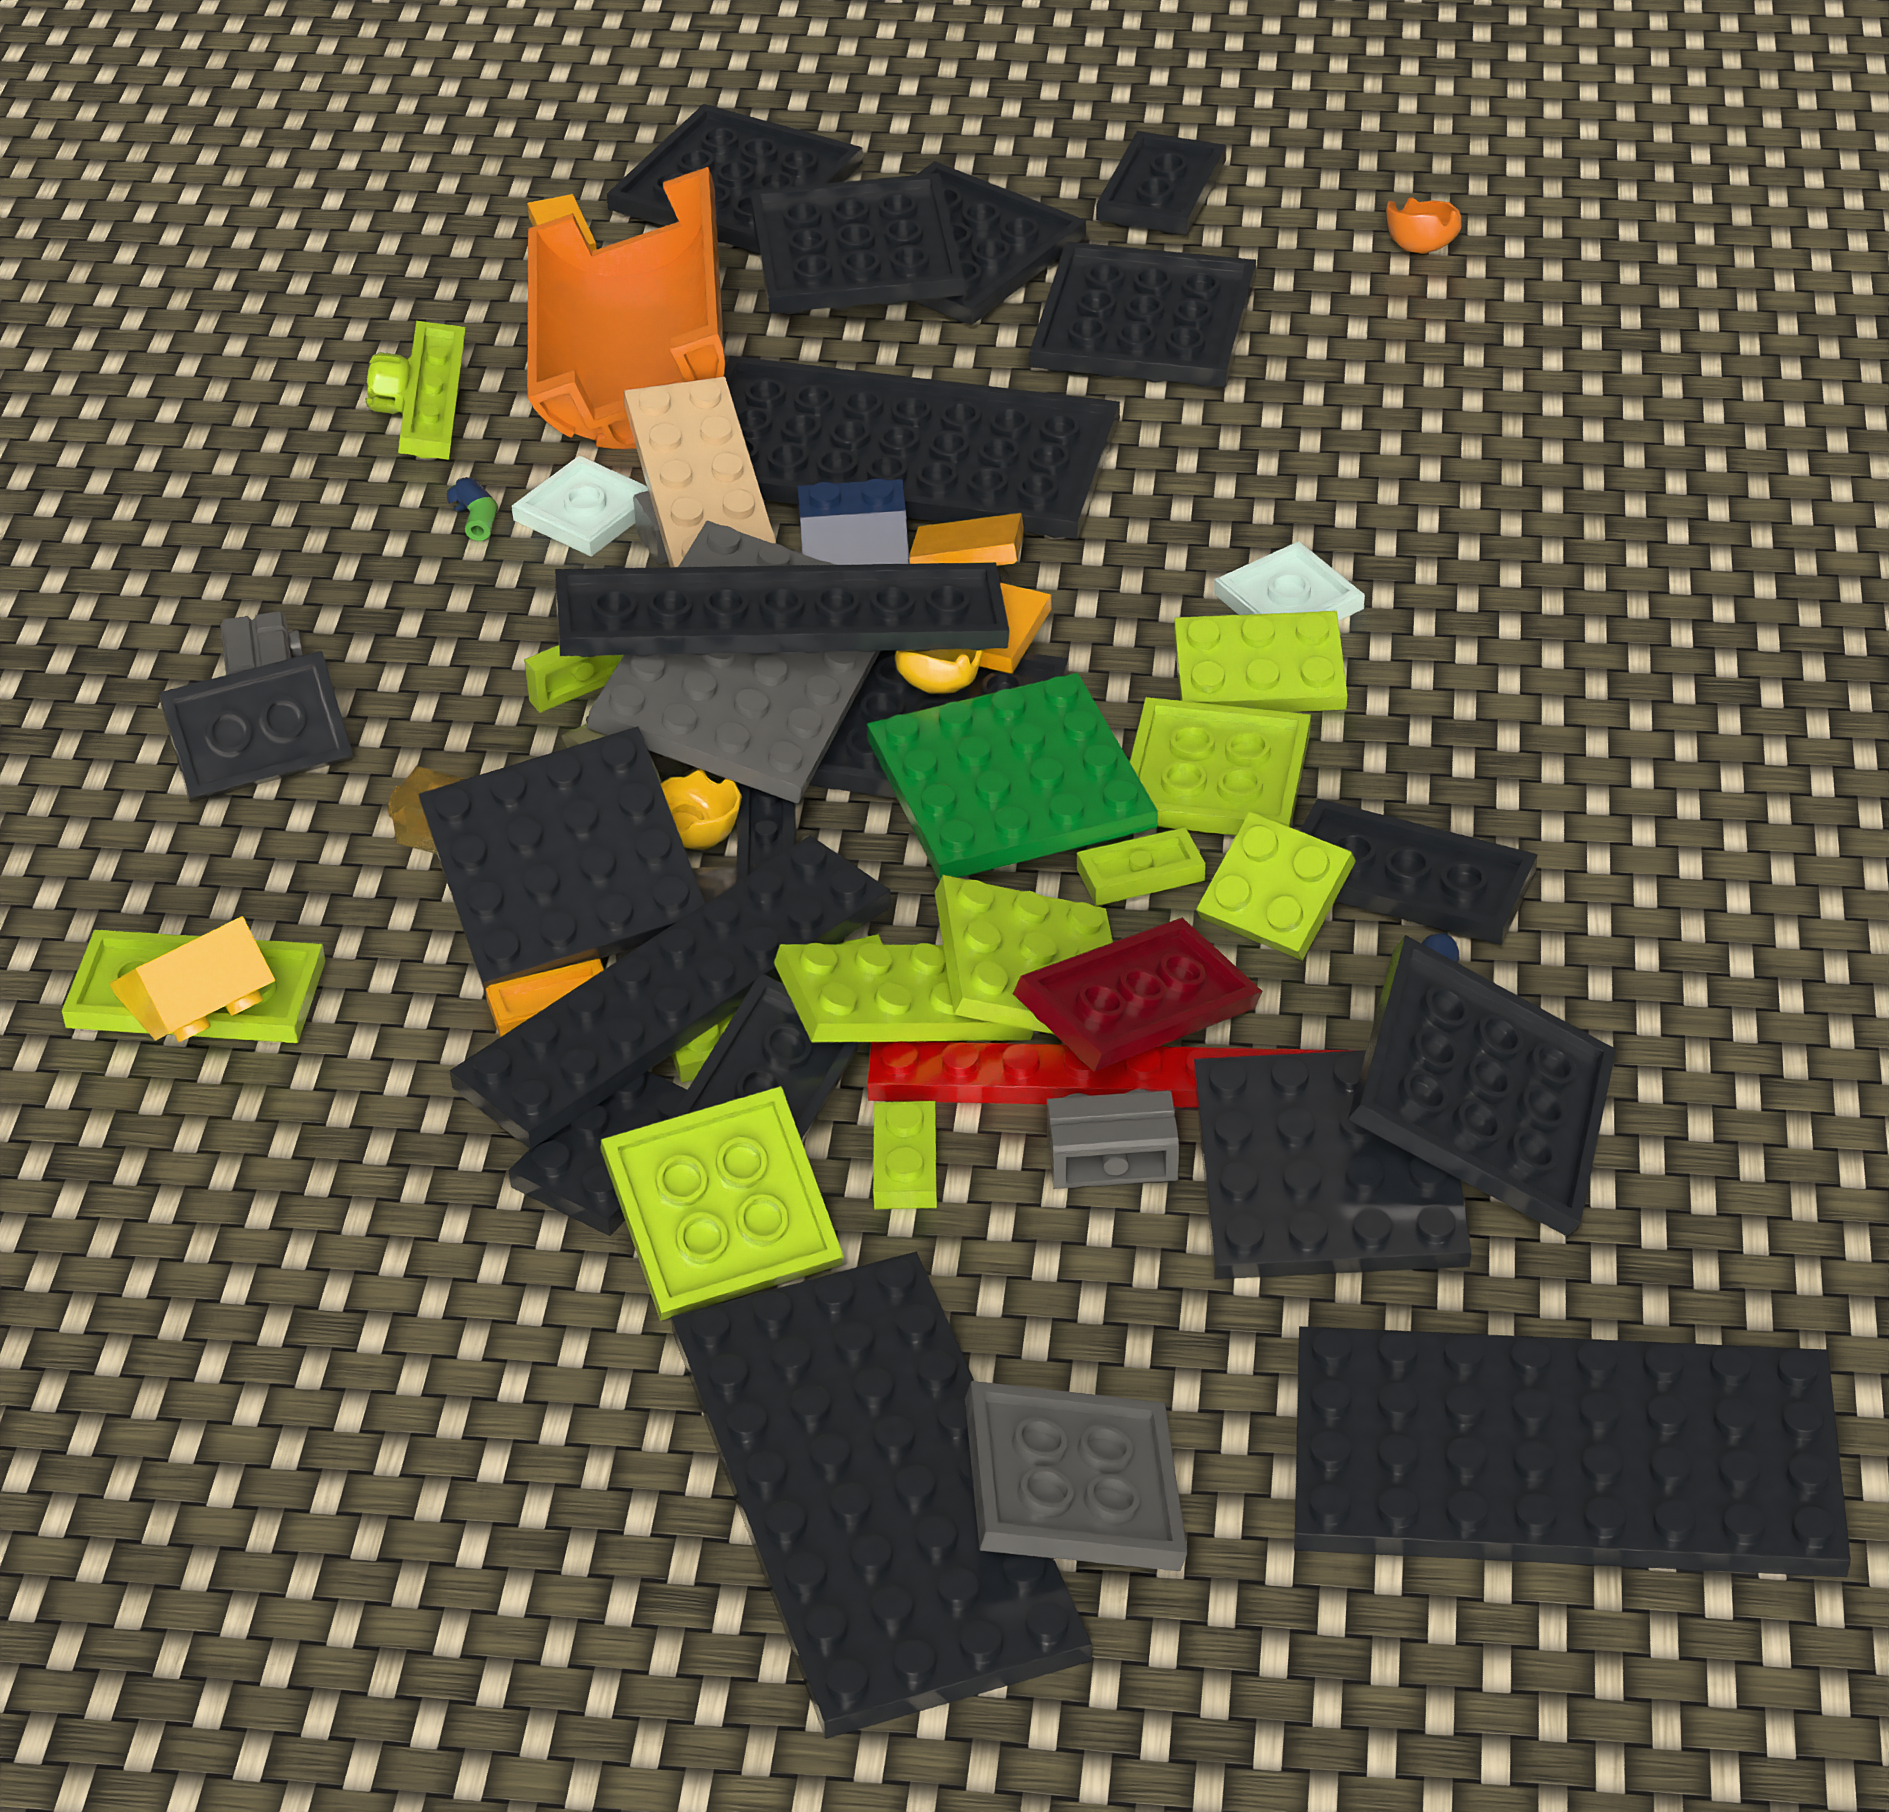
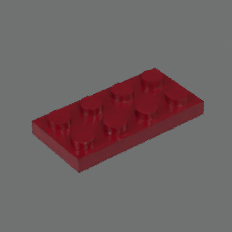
(1137, 993)

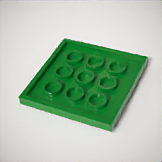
(1011, 776)

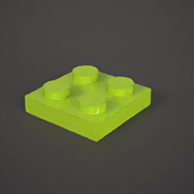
(1276, 885)

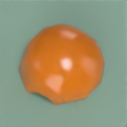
(1423, 225)

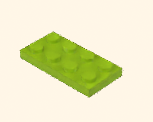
(115, 953)
(879, 994)

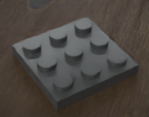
(1074, 1476)

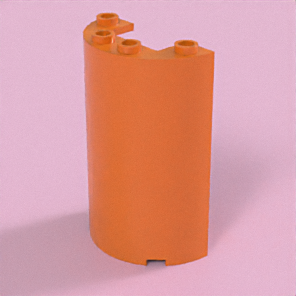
(623, 314)

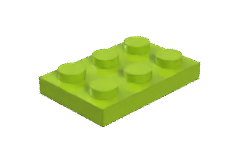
(1262, 661)

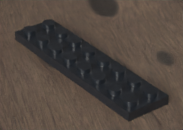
(779, 609)
(664, 992)

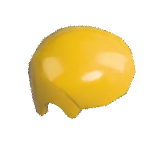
(939, 669)
(702, 808)

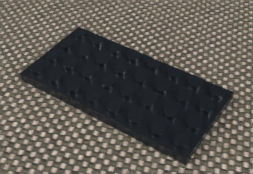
(952, 443)
(1568, 1452)
(859, 1499)

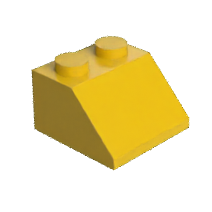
(195, 981)

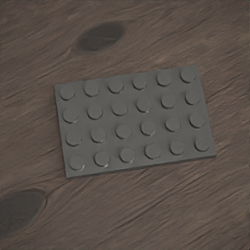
(737, 713)

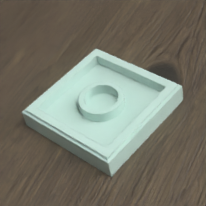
(580, 506)
(1288, 583)

